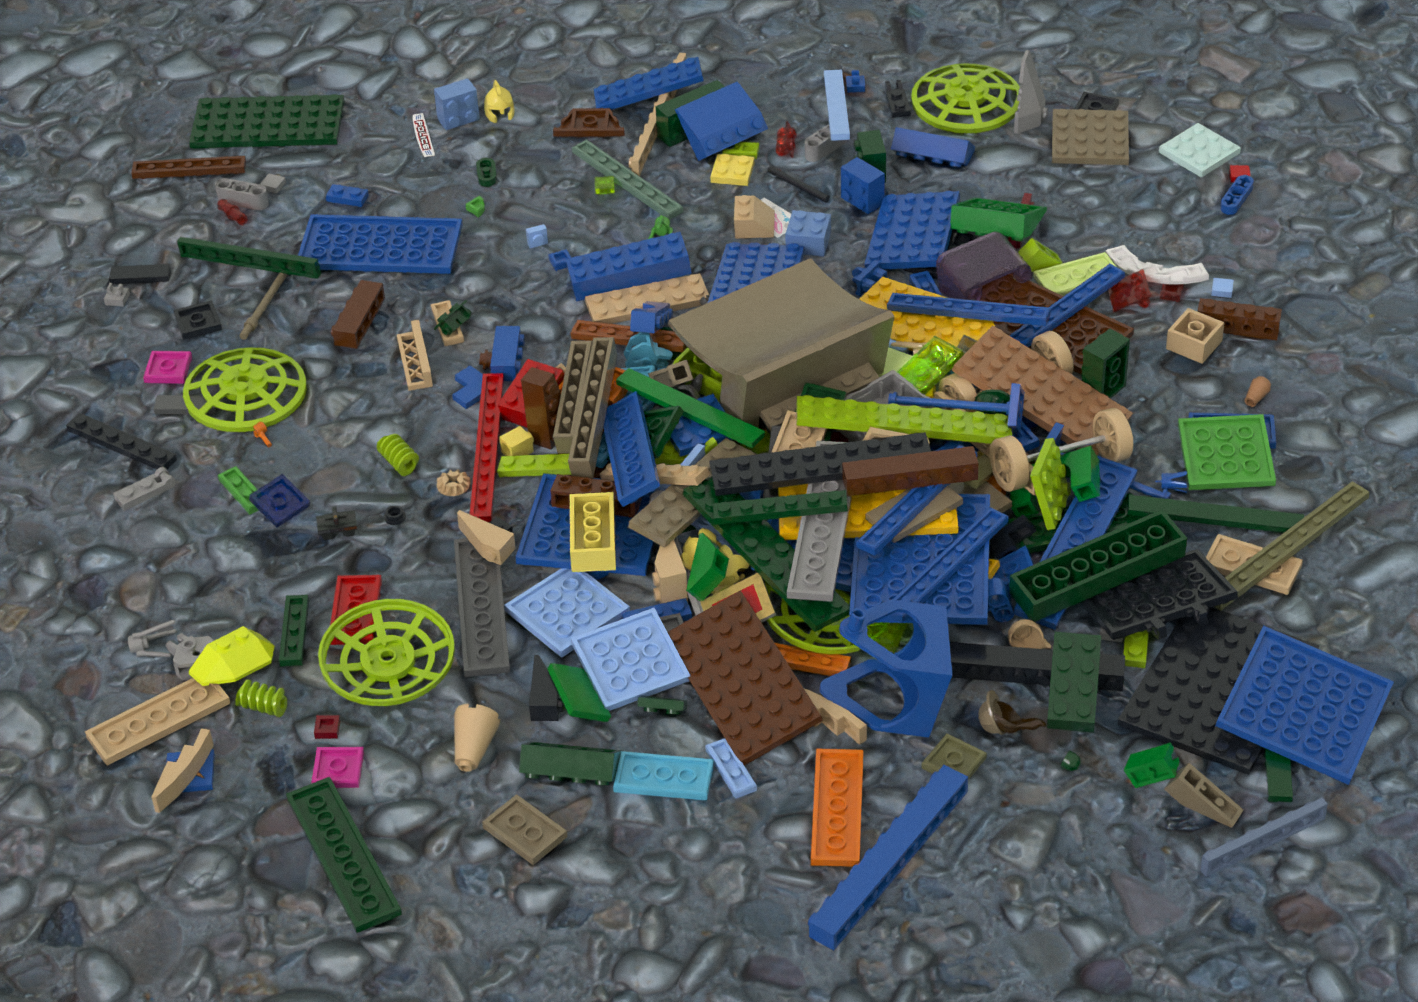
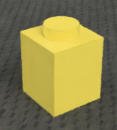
(517, 442)

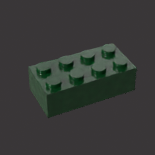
(668, 124)
(1074, 682)

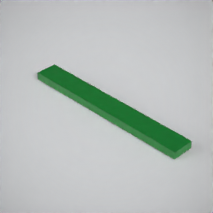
(693, 408)

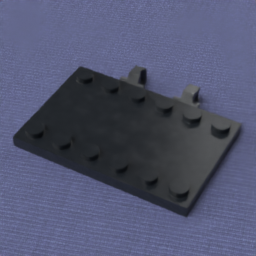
(1162, 595)

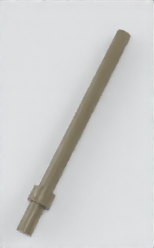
(252, 322)

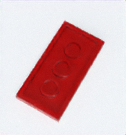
(350, 593)

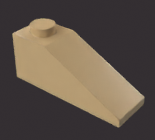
(489, 540)

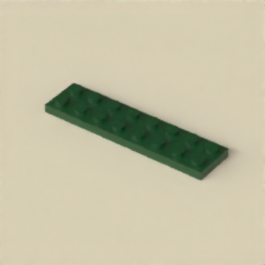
(343, 855)

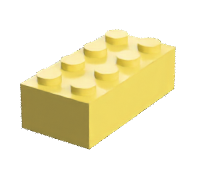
(592, 532)

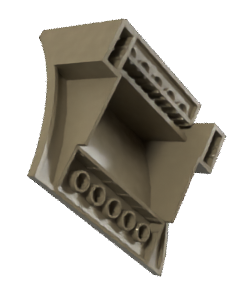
(786, 334)

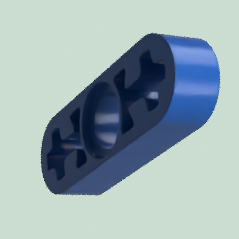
(1236, 188)

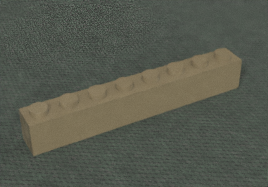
(592, 407)

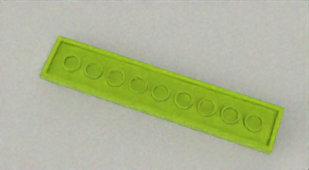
(904, 419)

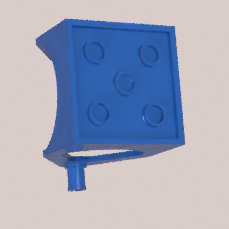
(919, 668)

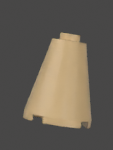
(473, 734)

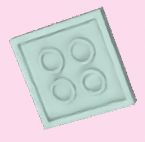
(1199, 150)

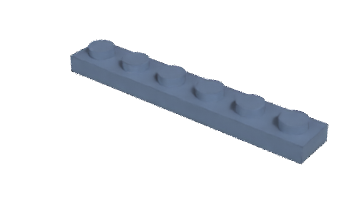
(1263, 837)

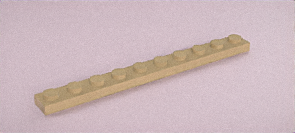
(649, 136)

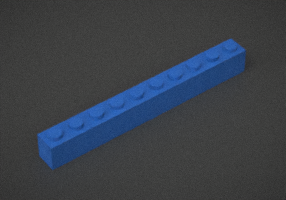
(887, 857)

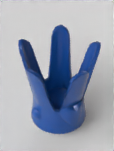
(1168, 483)

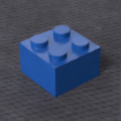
(862, 185)

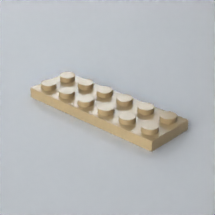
(617, 304)
(155, 719)

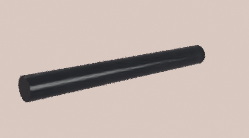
(799, 184)

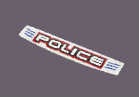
(422, 135)

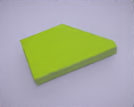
(744, 148)

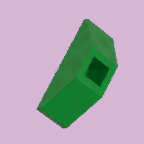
(707, 568)

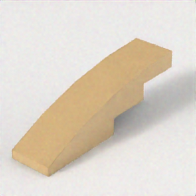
(838, 718)
(179, 774)

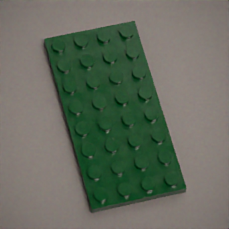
(267, 121)

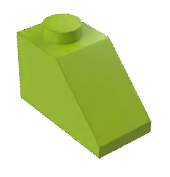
(1038, 255)

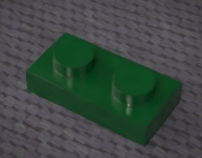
(672, 706)

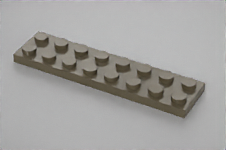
(671, 511)

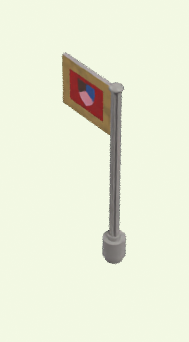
(752, 588)

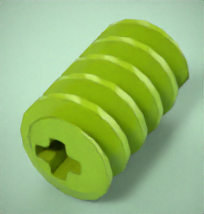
(398, 454)
(261, 698)

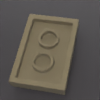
(524, 829)

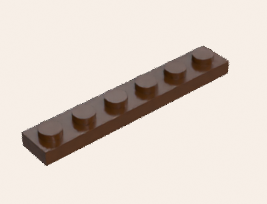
(188, 167)

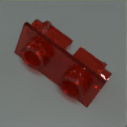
(786, 140)

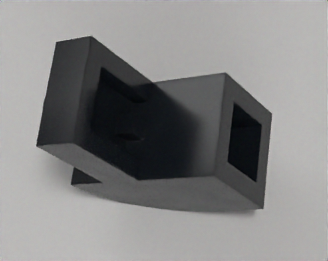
(1010, 536)

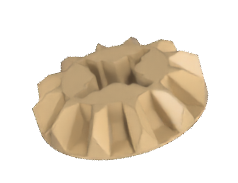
(453, 489)

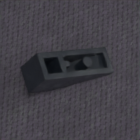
(544, 697)

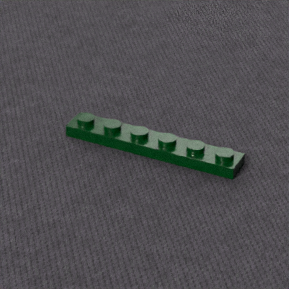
(780, 507)

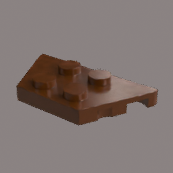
(589, 123)

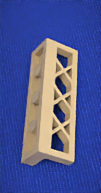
(419, 359)

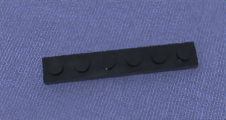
(121, 442)

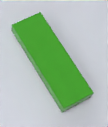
(239, 487)

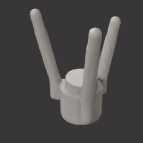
(140, 641)

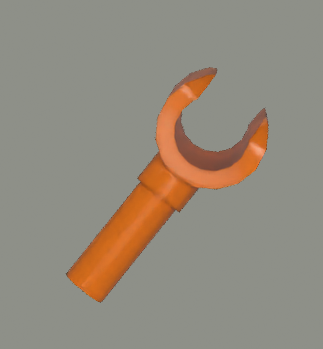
(259, 430)

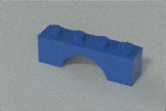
(650, 318)

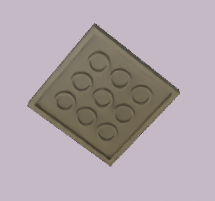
(1090, 137)

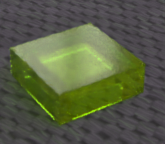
(604, 185)

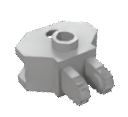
(186, 653)

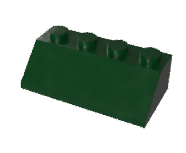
(569, 761)

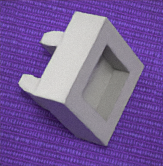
(116, 295)

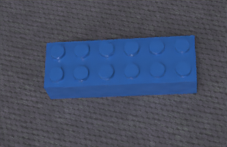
(629, 265)

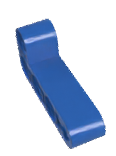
(999, 600)

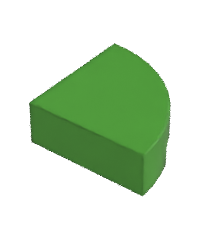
(476, 206)

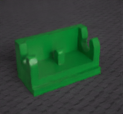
(1151, 765)

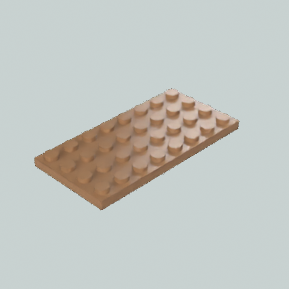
(1049, 391)

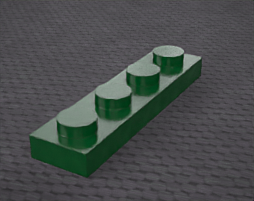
(294, 630)

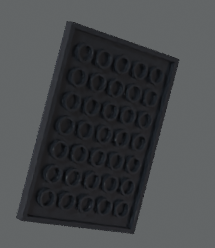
(1190, 686)

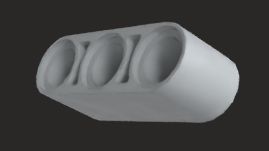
(820, 145)
(242, 193)

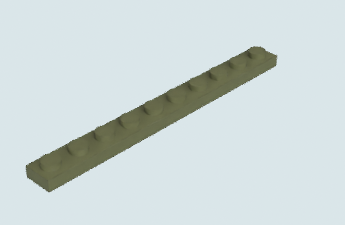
(1296, 538)

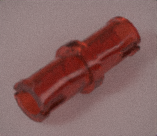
(232, 212)

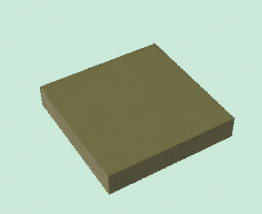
(956, 755)

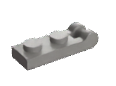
(145, 489)

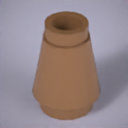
(1257, 391)

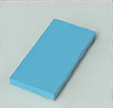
(663, 775)

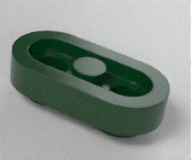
(486, 172)

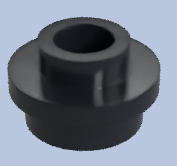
(394, 515)

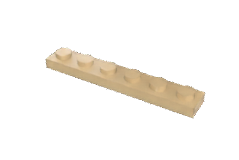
(671, 474)

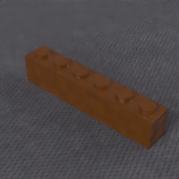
(910, 471)

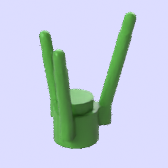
(661, 227)

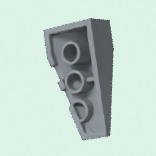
(1030, 97)

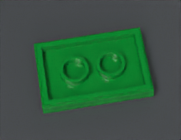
(578, 693)

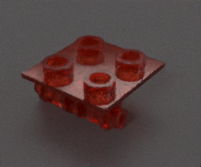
(1129, 291)

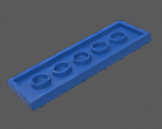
(649, 84)

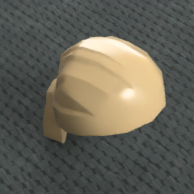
(1027, 635)

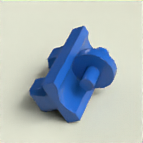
(867, 277)

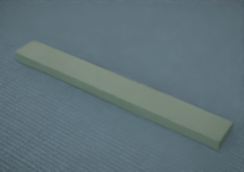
(627, 179)

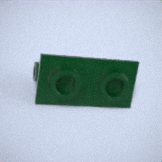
(458, 313)

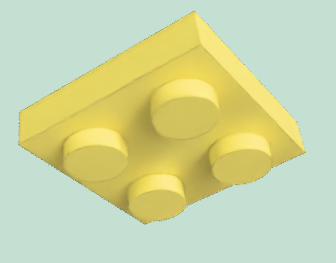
(732, 169)

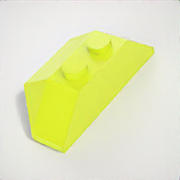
(232, 657)

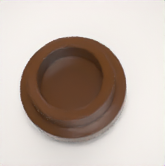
(485, 359)

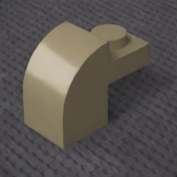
(673, 374)

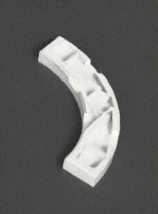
(1156, 273)

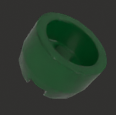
(1071, 761)

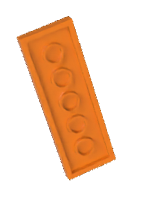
(837, 807)

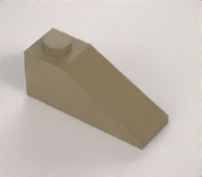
(1201, 795)

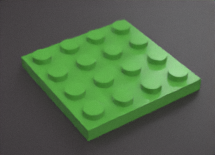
(1226, 452)

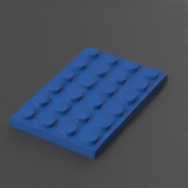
(912, 230)

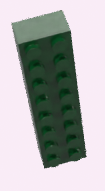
(1097, 565)

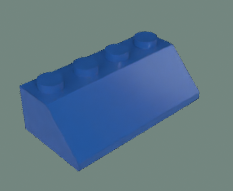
(932, 146)

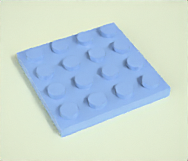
(564, 608)
(630, 659)

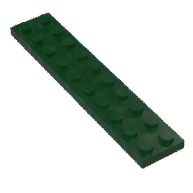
(767, 554)

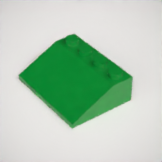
(989, 215)

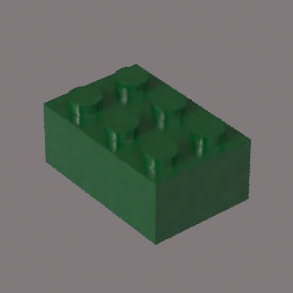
(1106, 363)

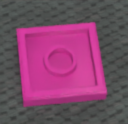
(167, 367)
(339, 764)

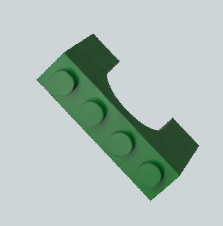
(1084, 472)

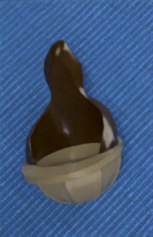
(1002, 718)

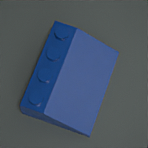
(720, 120)

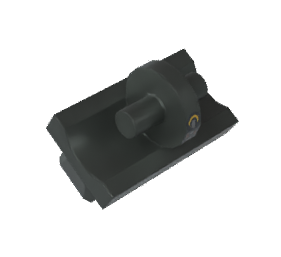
(335, 523)

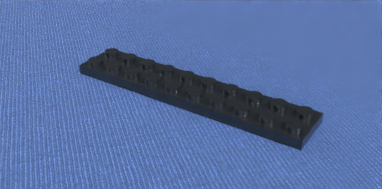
(805, 464)

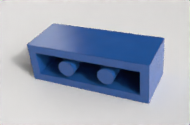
(507, 351)

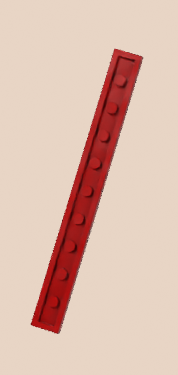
(487, 447)

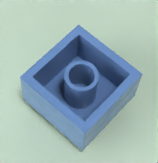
(456, 104)
(810, 231)

